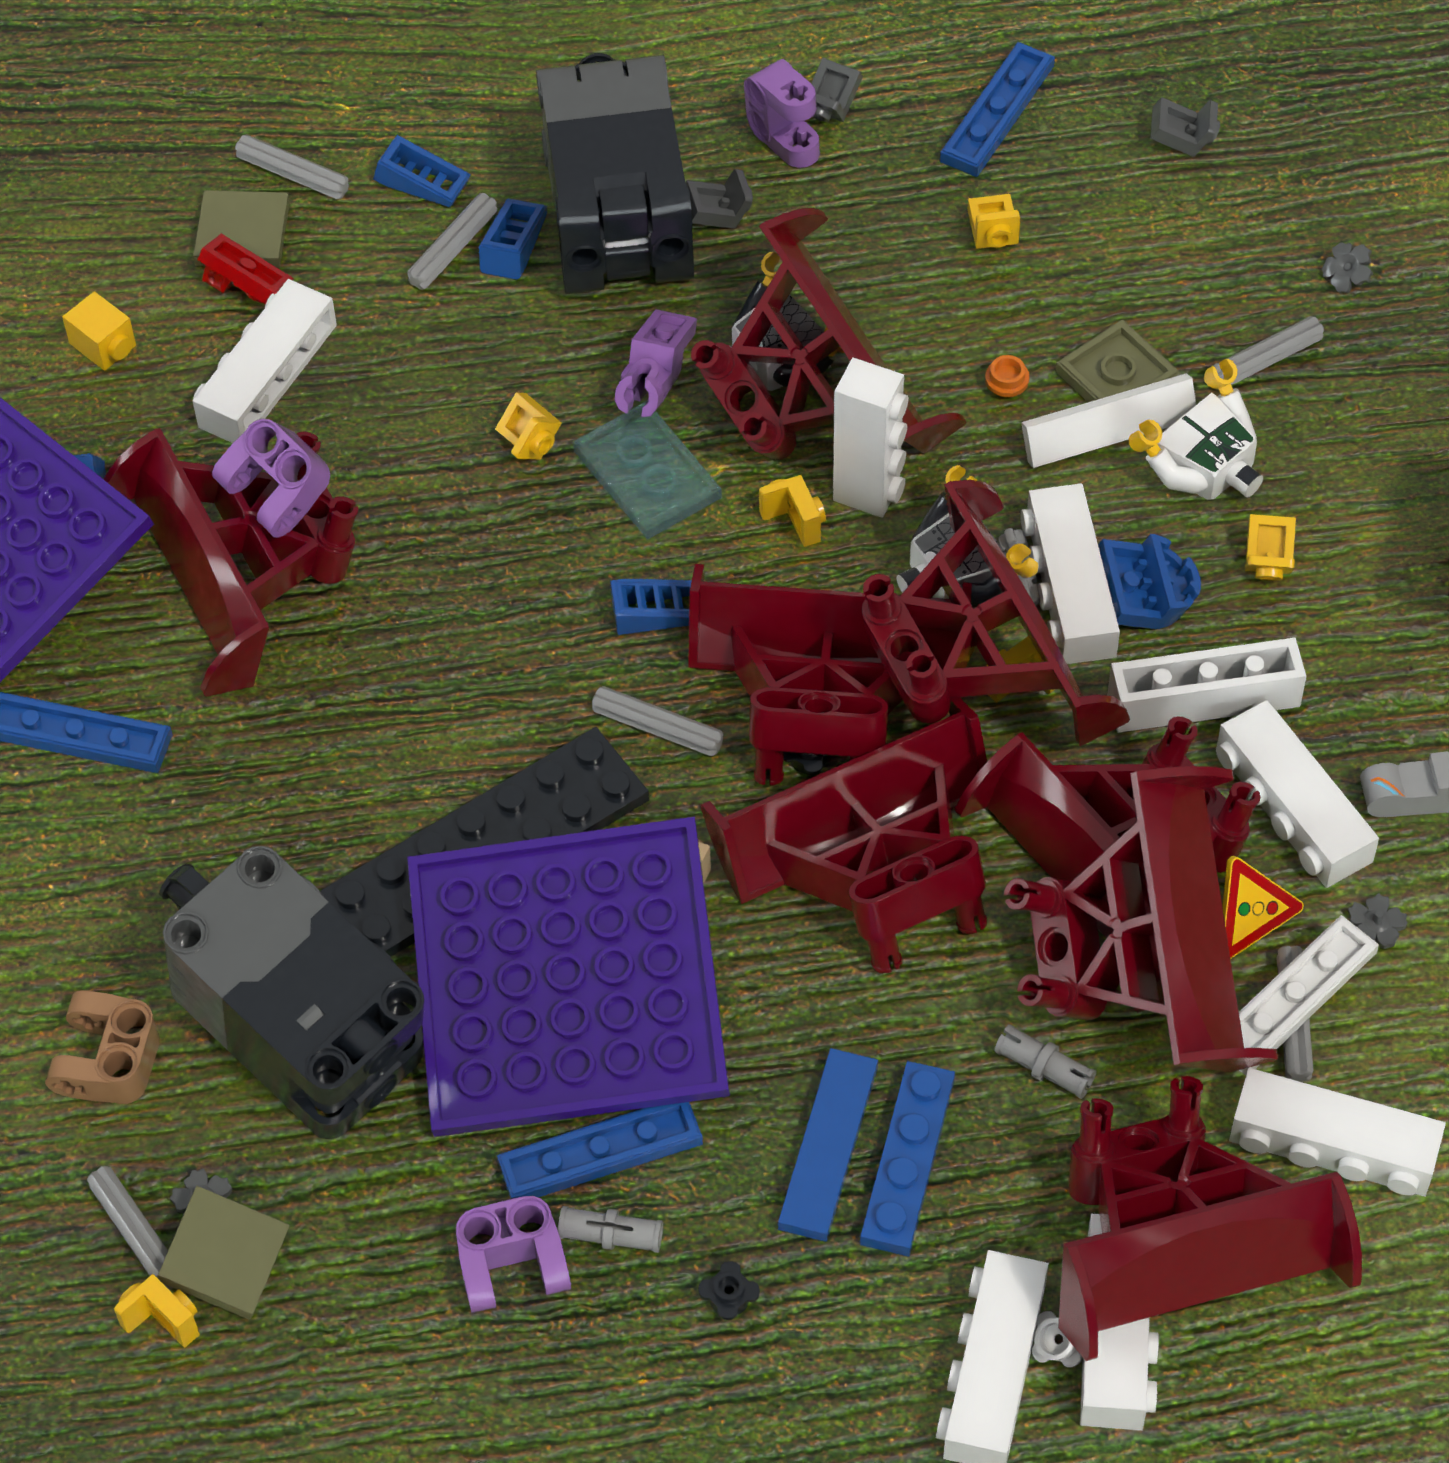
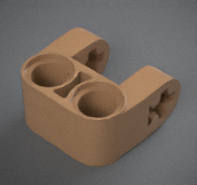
(93, 1078)

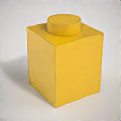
(99, 331)

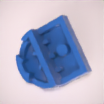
(1148, 581)

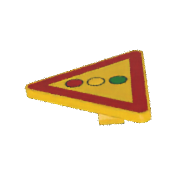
(1253, 905)

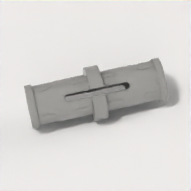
(1045, 1061)
(610, 1229)

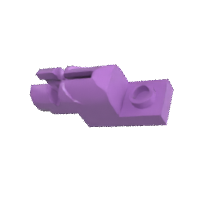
(654, 360)

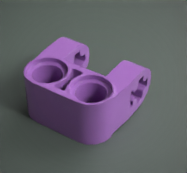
(776, 111)
(292, 497)
(509, 1247)

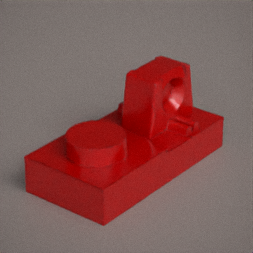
(233, 264)

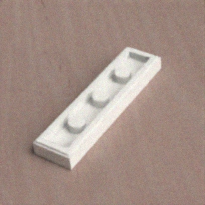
(1106, 420)
(1305, 985)

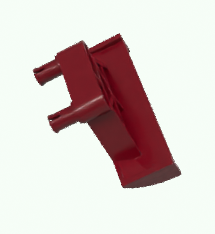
(731, 375)
(202, 550)
(802, 663)
(920, 681)
(1078, 811)
(870, 836)
(1184, 917)
(1188, 1221)

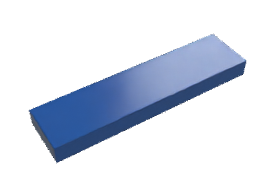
(997, 109)
(83, 733)
(828, 1145)
(599, 1150)

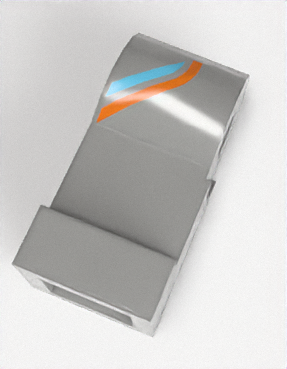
(1407, 787)

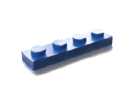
(907, 1159)

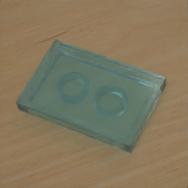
(647, 470)

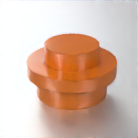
(1007, 376)

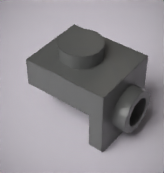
(834, 90)
(1183, 127)
(720, 203)

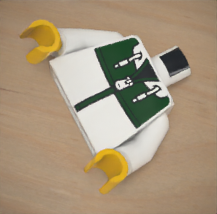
(1207, 445)

